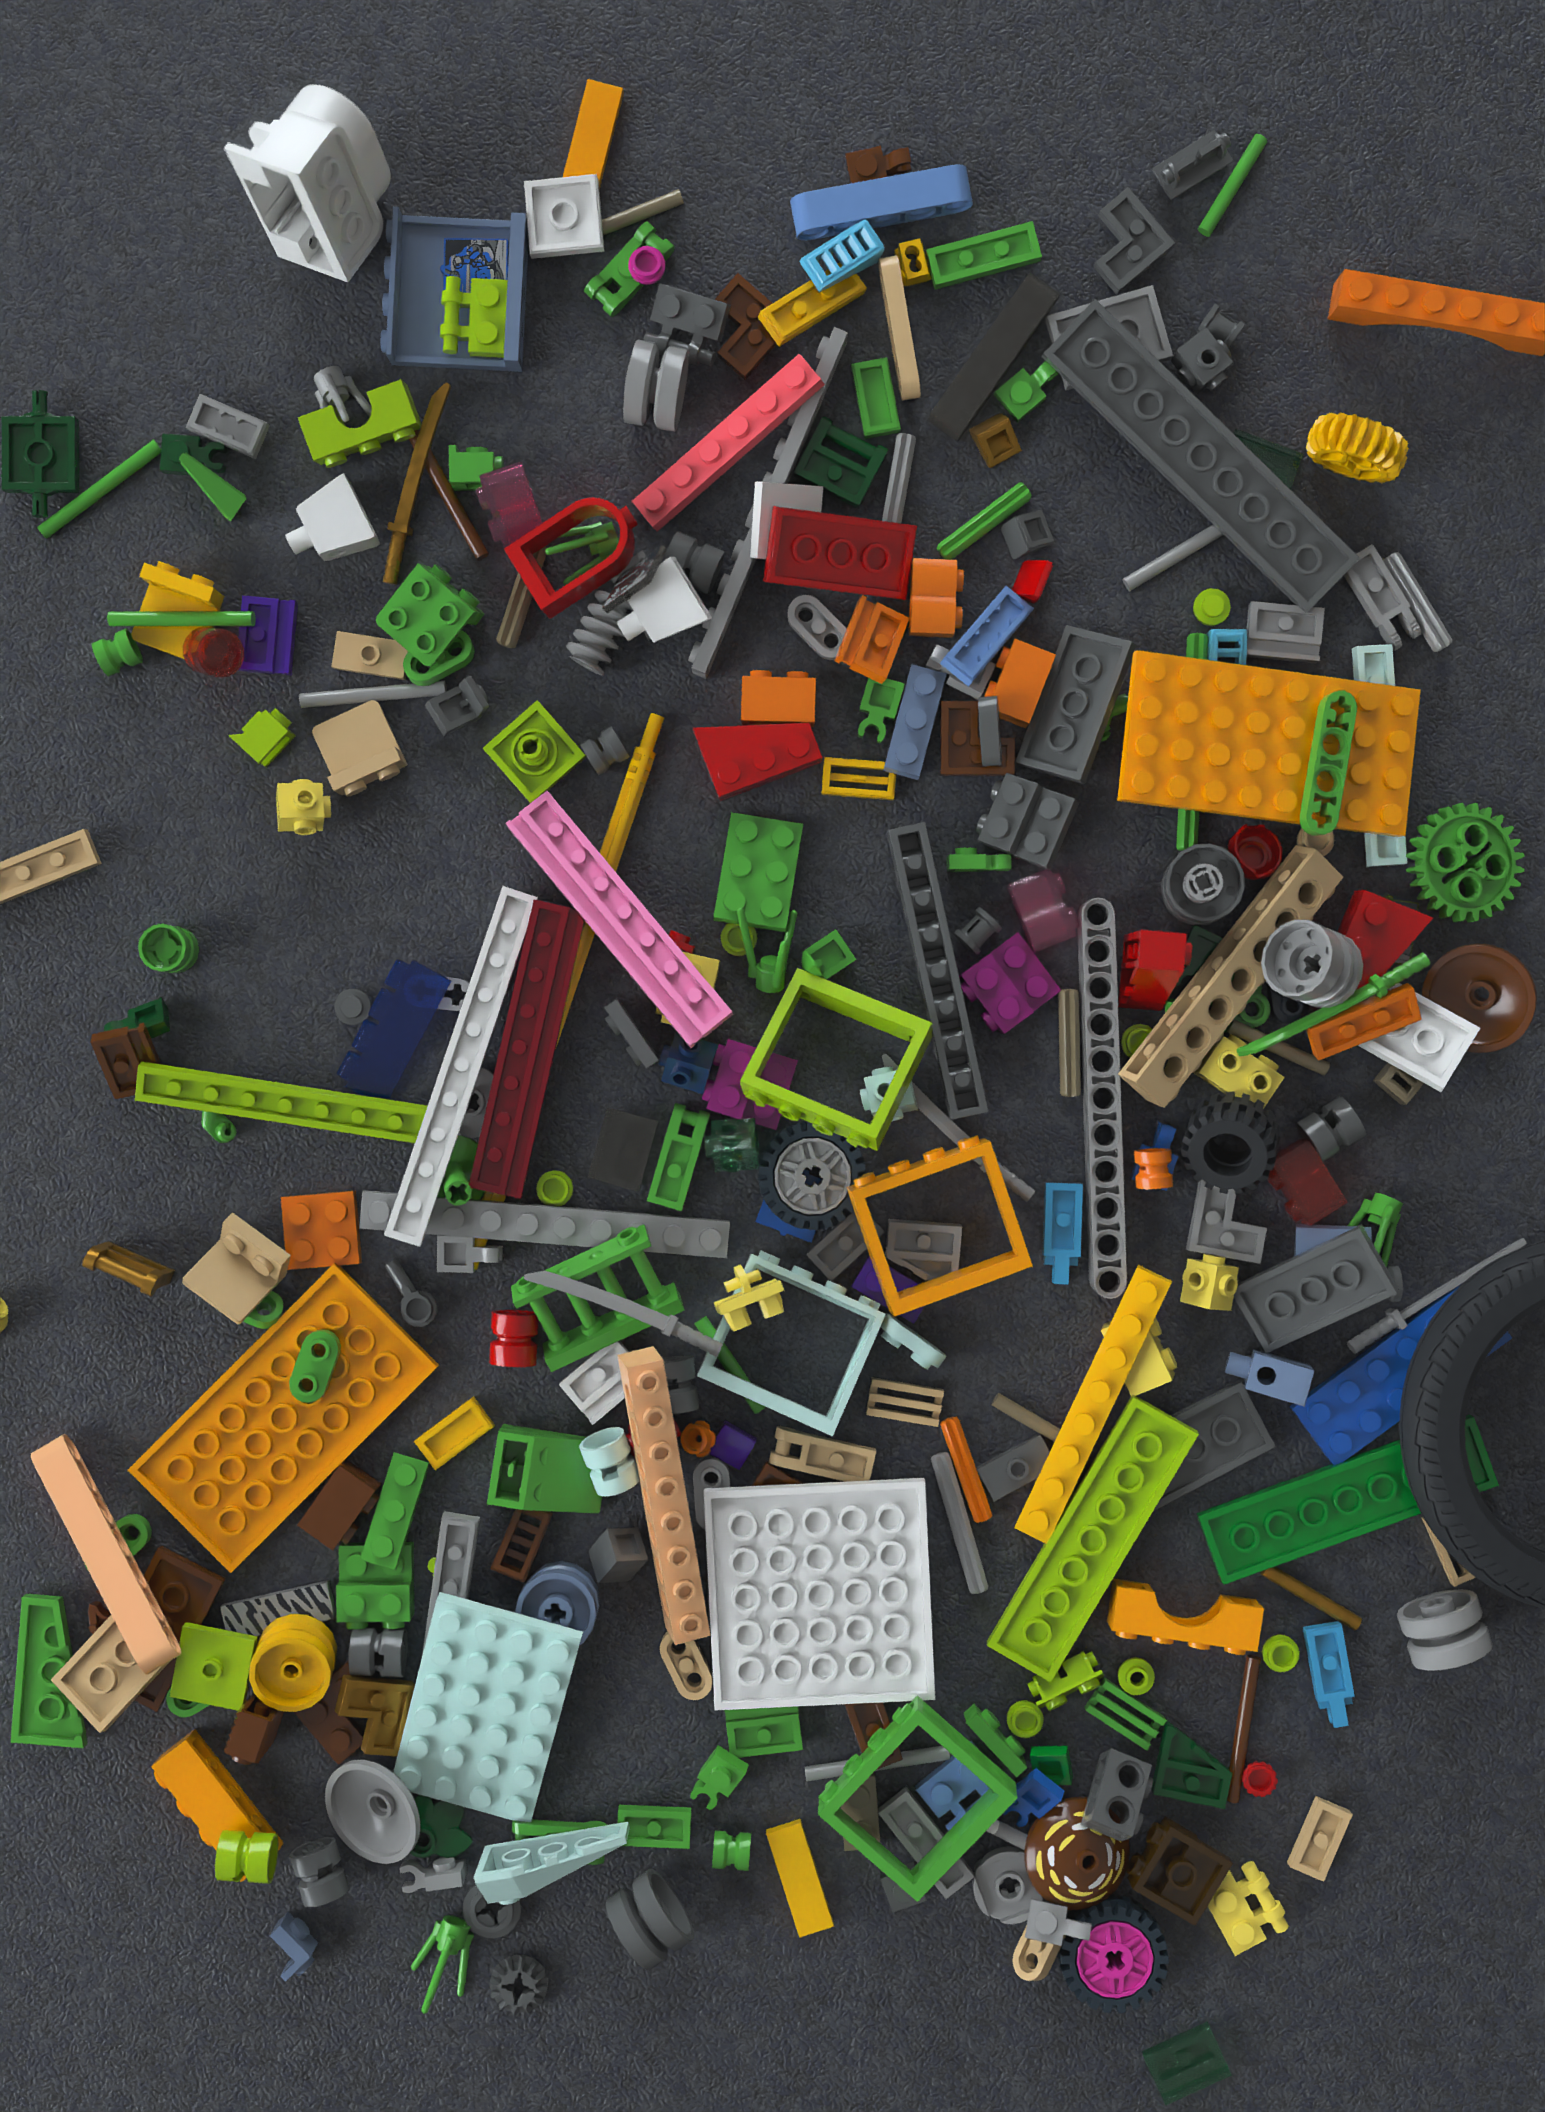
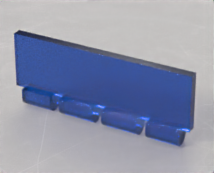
(402, 1024)

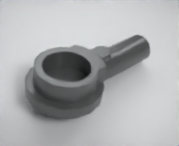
(417, 1307)

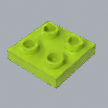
(534, 752)

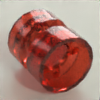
(213, 651)

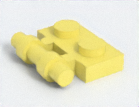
(1234, 1915)

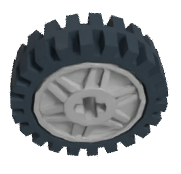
(784, 1183)

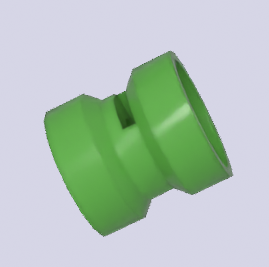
(113, 654)
(731, 1850)

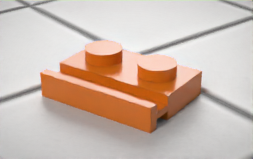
(872, 639)

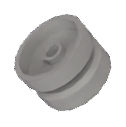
(651, 385)
(1444, 1630)

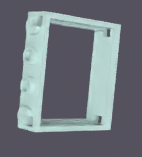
(831, 1292)

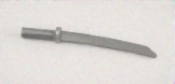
(952, 1131)
(1397, 1319)
(668, 1325)

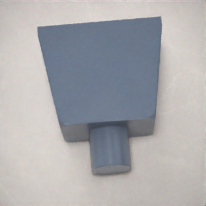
(1288, 1381)

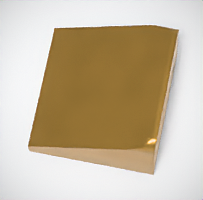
(995, 439)

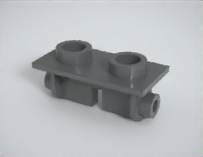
(1193, 164)

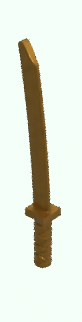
(400, 527)

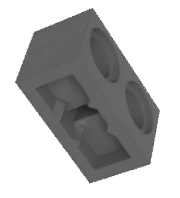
(1108, 1791)

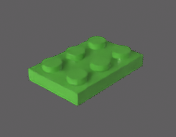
(758, 871)

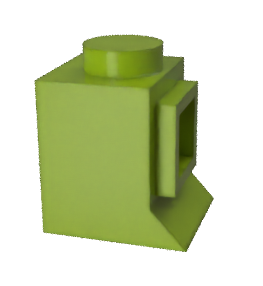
(265, 736)

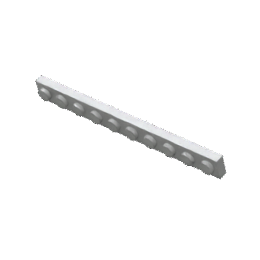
(787, 454)
(556, 1224)

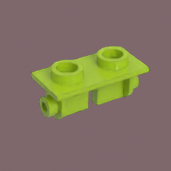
(1080, 1677)

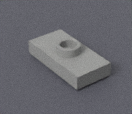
(227, 426)

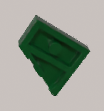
(1189, 1771)

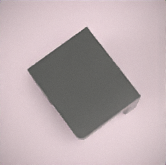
(618, 1555)

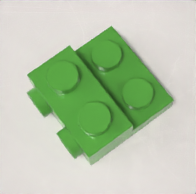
(373, 1591)

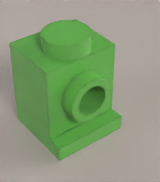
(468, 465)

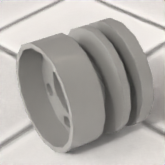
(1312, 964)

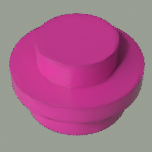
(646, 265)

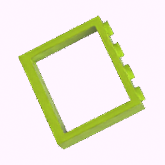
(857, 1007)

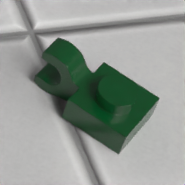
(153, 1014)

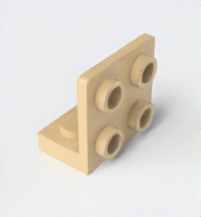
(238, 1270)

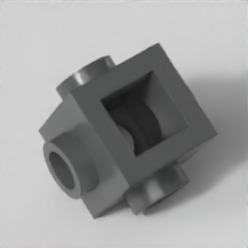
(1202, 362)

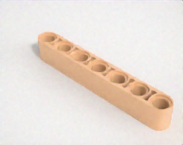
(106, 1554)

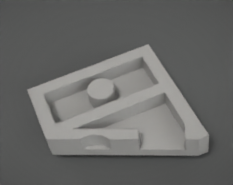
(924, 1246)

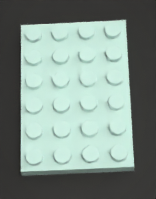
(486, 1707)

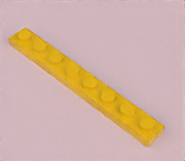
(1093, 1404)

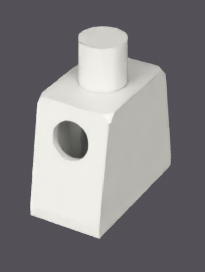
(333, 522)
(664, 605)

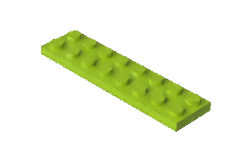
(1092, 1538)

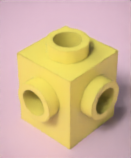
(302, 807)
(1209, 1283)

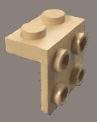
(359, 748)

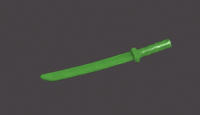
(1376, 985)

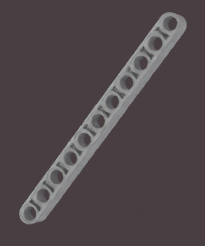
(1111, 1114)

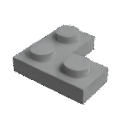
(1216, 1234)

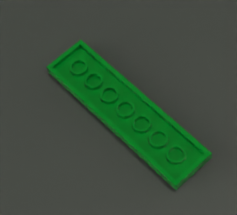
(1321, 1509)

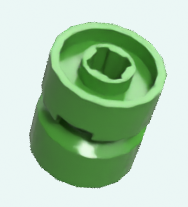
(168, 948)

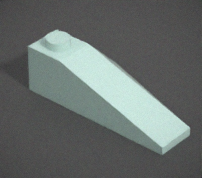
(526, 1865)

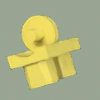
(766, 1294)

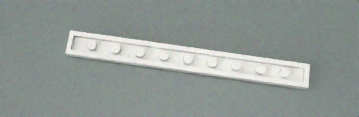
(460, 1068)

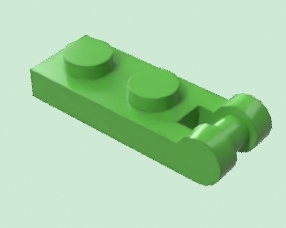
(678, 1158)

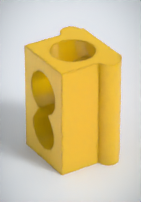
(909, 277)

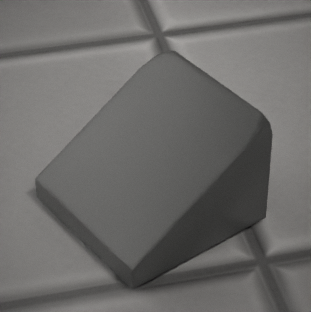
(1027, 534)

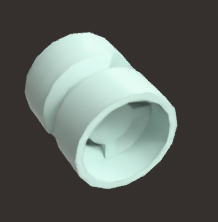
(610, 1461)

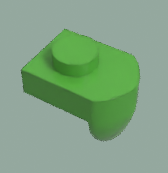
(827, 956)

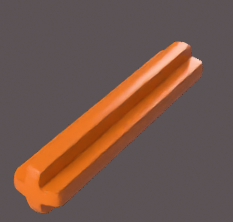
(966, 1469)

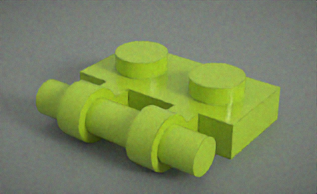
(486, 319)

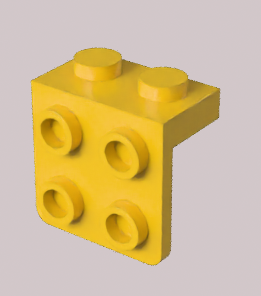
(173, 593)

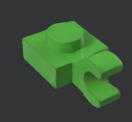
(1024, 392)

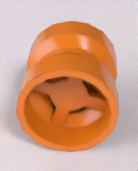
(1153, 1168)

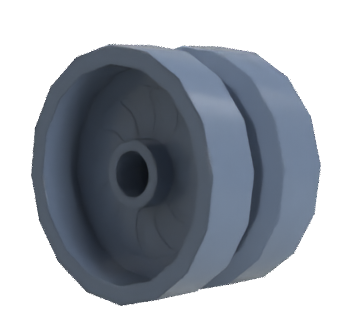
(567, 1586)

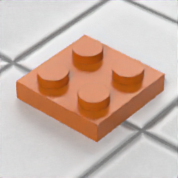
(321, 1229)

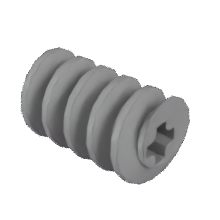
(598, 634)

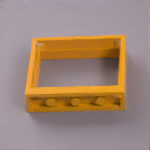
(956, 1281)

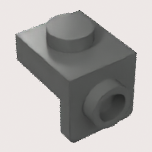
(458, 706)

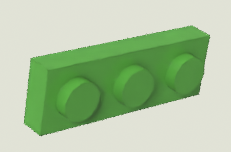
(983, 255)
(395, 1511)

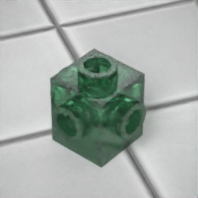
(733, 1144)

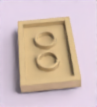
(103, 1677)

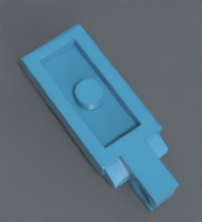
(1062, 1228)
(1330, 1670)

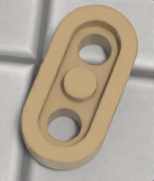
(683, 1663)
(1024, 1958)

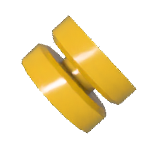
(293, 1663)

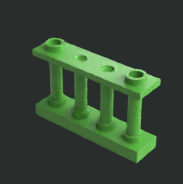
(611, 1327)

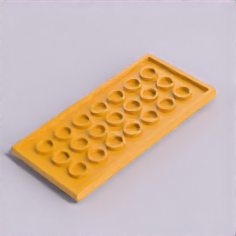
(1243, 742)
(257, 1451)

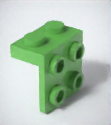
(428, 613)

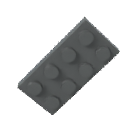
(1075, 704)
(1315, 1289)
(1227, 1438)

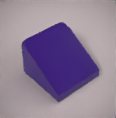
(733, 1445)

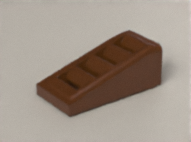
(509, 1570)

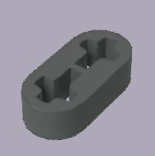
(990, 731)

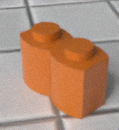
(934, 598)

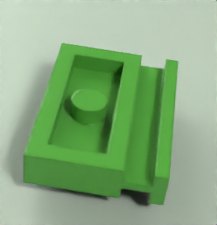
(763, 1731)

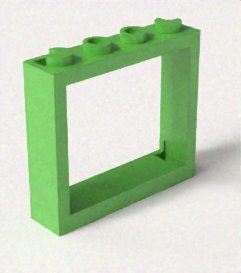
(958, 1839)

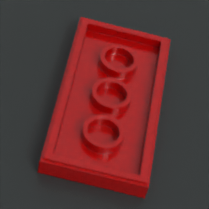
(839, 553)

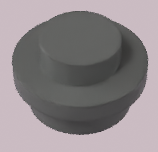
(352, 1006)

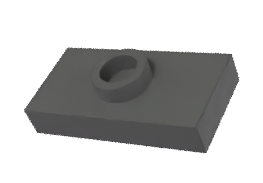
(1014, 1467)

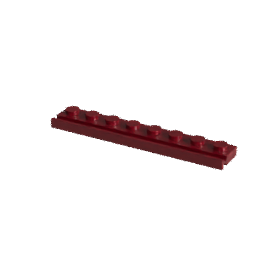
(527, 1049)

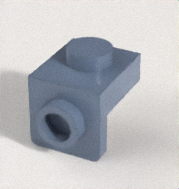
(296, 1941)

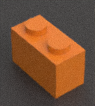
(1020, 681)
(778, 698)

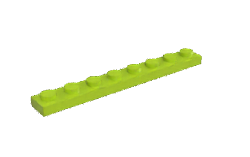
(278, 1102)

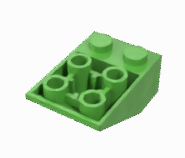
(541, 1472)

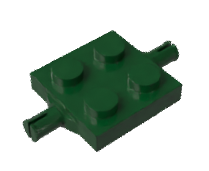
(40, 454)

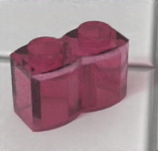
(510, 502)
(1042, 909)

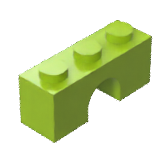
(391, 418)

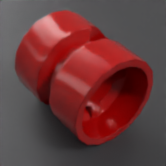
(513, 1339)

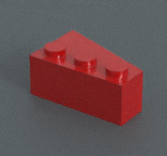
(755, 754)
(1380, 930)
(1151, 968)

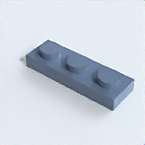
(914, 722)

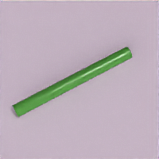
(99, 489)
(181, 618)

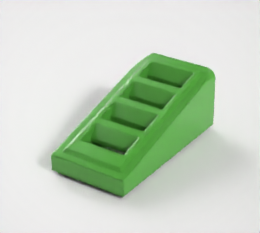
(220, 492)

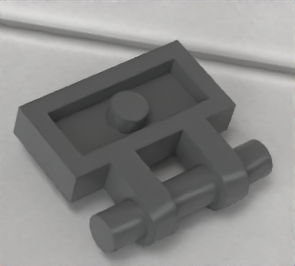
(692, 314)

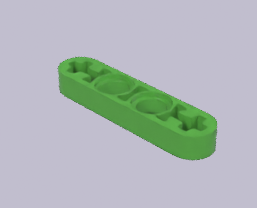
(1321, 761)

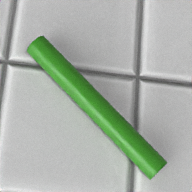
(1232, 185)
(727, 1359)

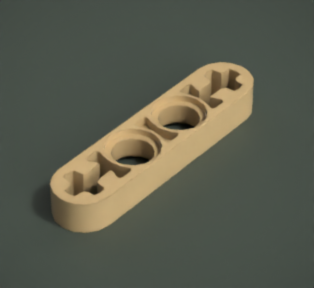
(899, 328)

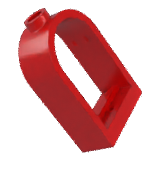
(522, 553)

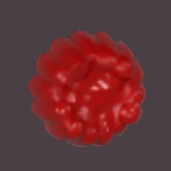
(1259, 1779)

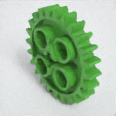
(1483, 889)

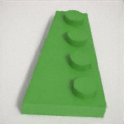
(40, 1709)

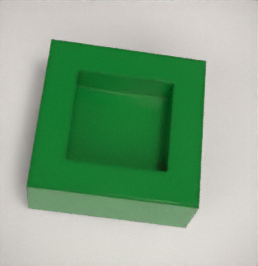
(1053, 1762)

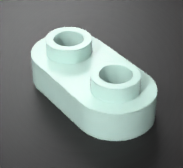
(923, 1351)

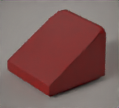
(1032, 579)

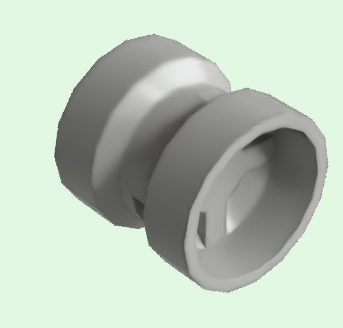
(1197, 887)

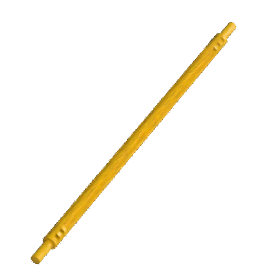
(611, 851)

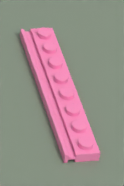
(619, 919)

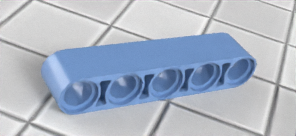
(882, 201)

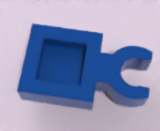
(1035, 1795)

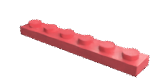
(728, 442)

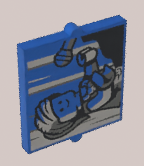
(475, 259)

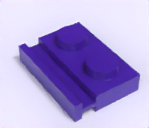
(272, 639)

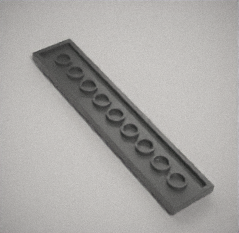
(1200, 456)

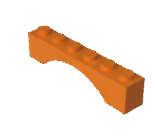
(1388, 300)

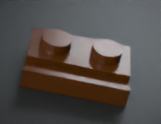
(119, 1055)

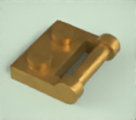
(128, 1267)

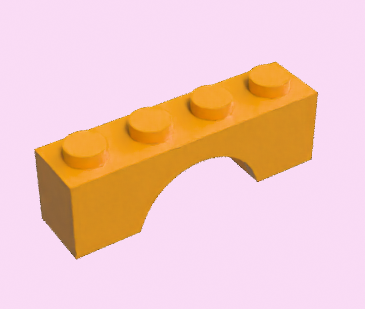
(1228, 1624)

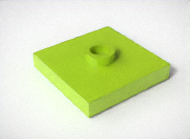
(213, 1666)

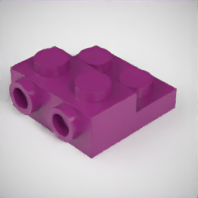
(1008, 984)
(725, 1092)

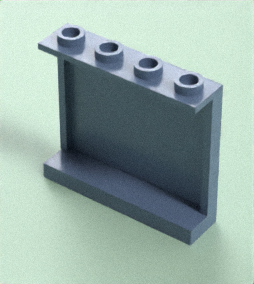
(417, 289)

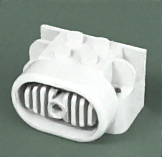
(316, 180)

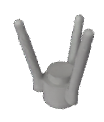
(334, 389)

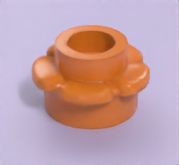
(689, 1438)

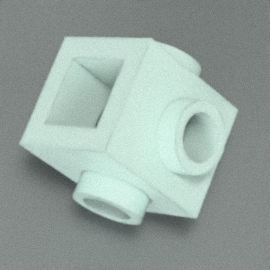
(876, 1088)

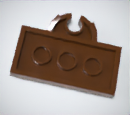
(184, 1595)

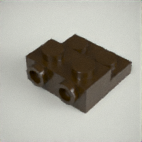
(1178, 1870)

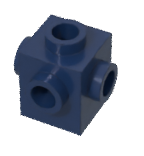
(686, 1065)

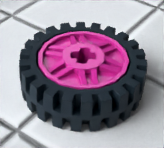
(1118, 1979)

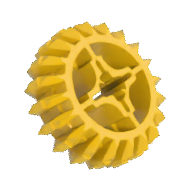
(1357, 447)

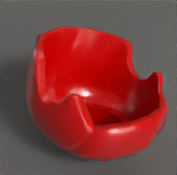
(1256, 851)

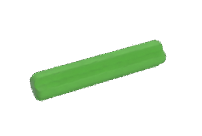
(984, 521)

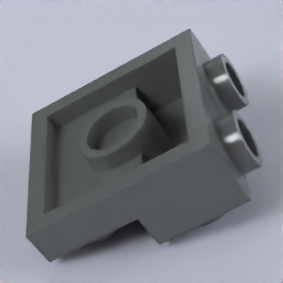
(1026, 821)

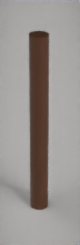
(453, 504)
(1243, 1726)

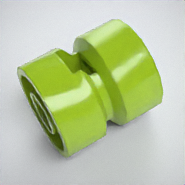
(246, 1857)

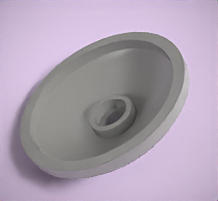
(372, 1811)

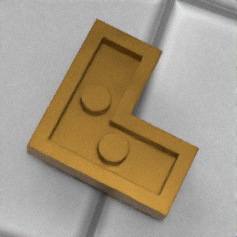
(383, 1703)

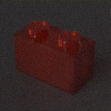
(1305, 1183)

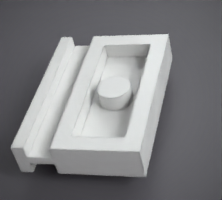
(597, 1383)

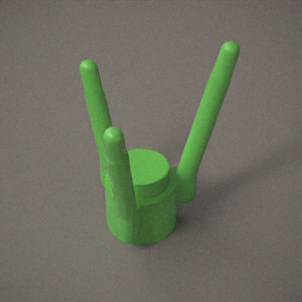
(599, 538)
(771, 969)
(1384, 1214)
(451, 1935)

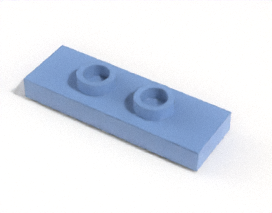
(987, 636)

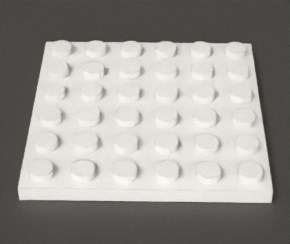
(819, 1593)

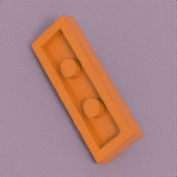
(1364, 1022)

